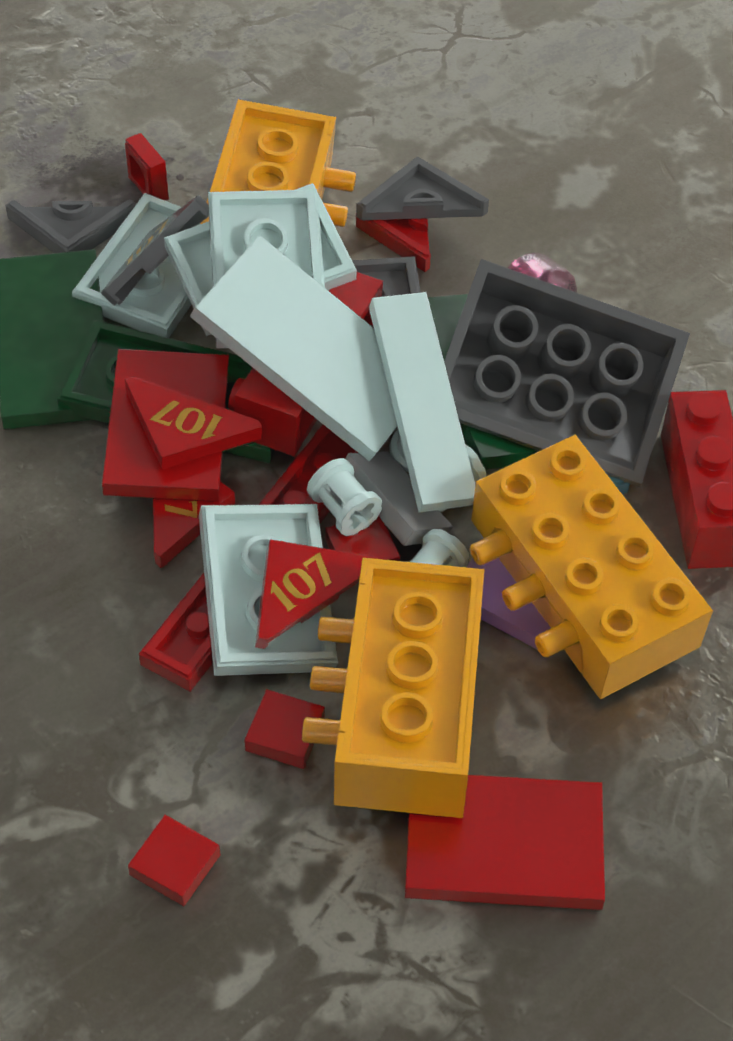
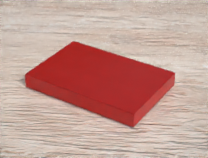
(129, 459)
(513, 846)

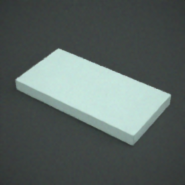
(303, 344)

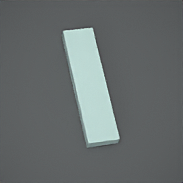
(422, 402)

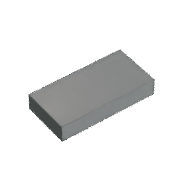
(398, 504)

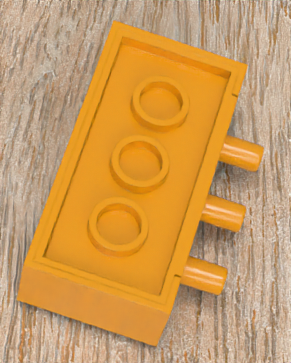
(281, 151)
(586, 567)
(404, 688)

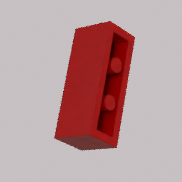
(700, 471)

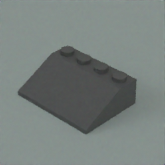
(560, 364)

